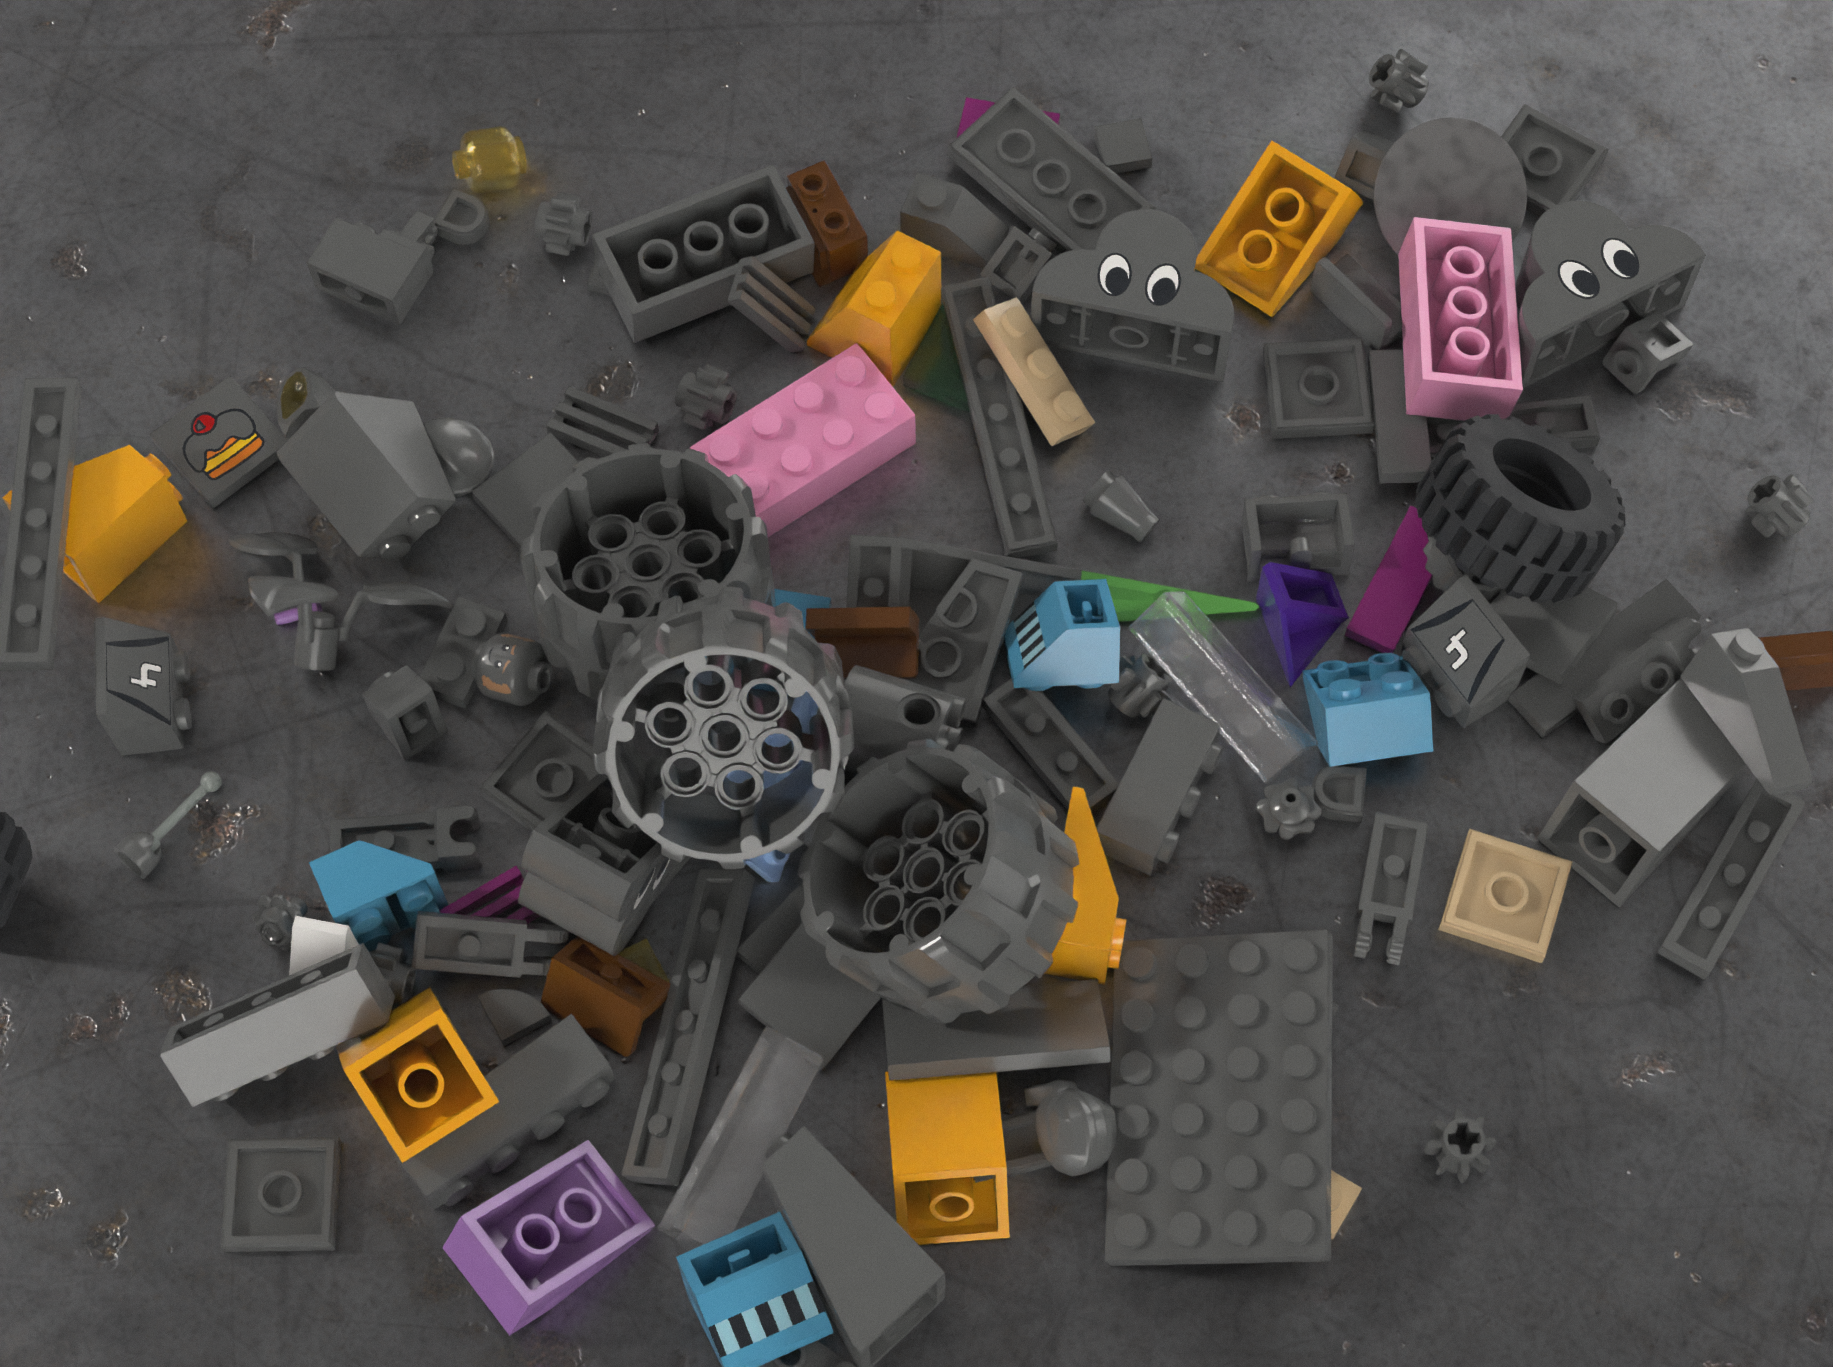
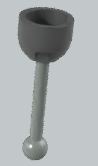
(142, 849)

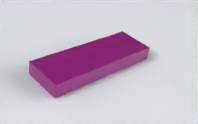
(1393, 589)

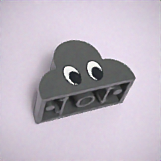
(1591, 280)
(1137, 299)
(592, 869)

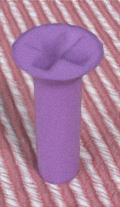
(292, 615)

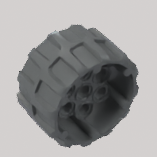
(630, 538)
(742, 816)
(939, 881)

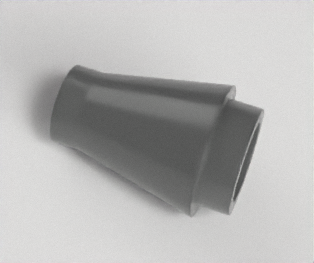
(1120, 506)

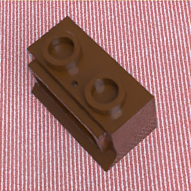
(830, 221)

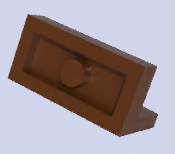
(870, 637)
(1803, 658)
(602, 993)

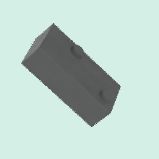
(686, 254)

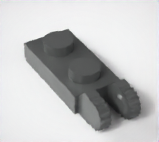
(1390, 881)
(481, 944)

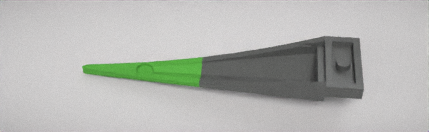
(920, 574)

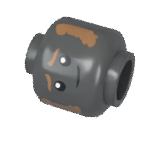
(511, 669)

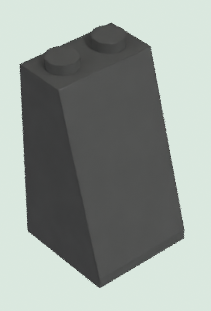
(1643, 795)
(858, 1256)

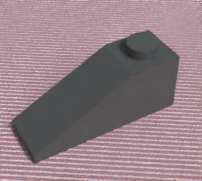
(1751, 707)

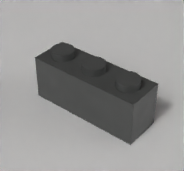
(1159, 787)

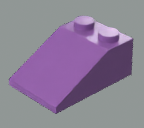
(546, 1236)

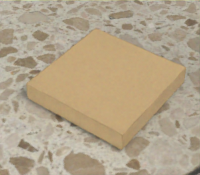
(1505, 896)

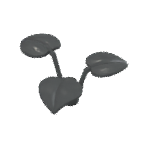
(317, 630)

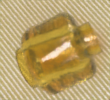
(489, 159)

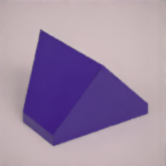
(1299, 612)

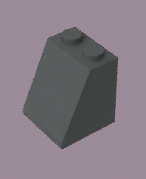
(370, 472)

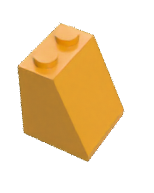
(884, 305)
(117, 518)
(416, 1076)
(939, 1140)

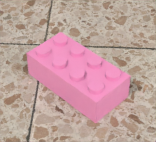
(1459, 320)
(813, 437)

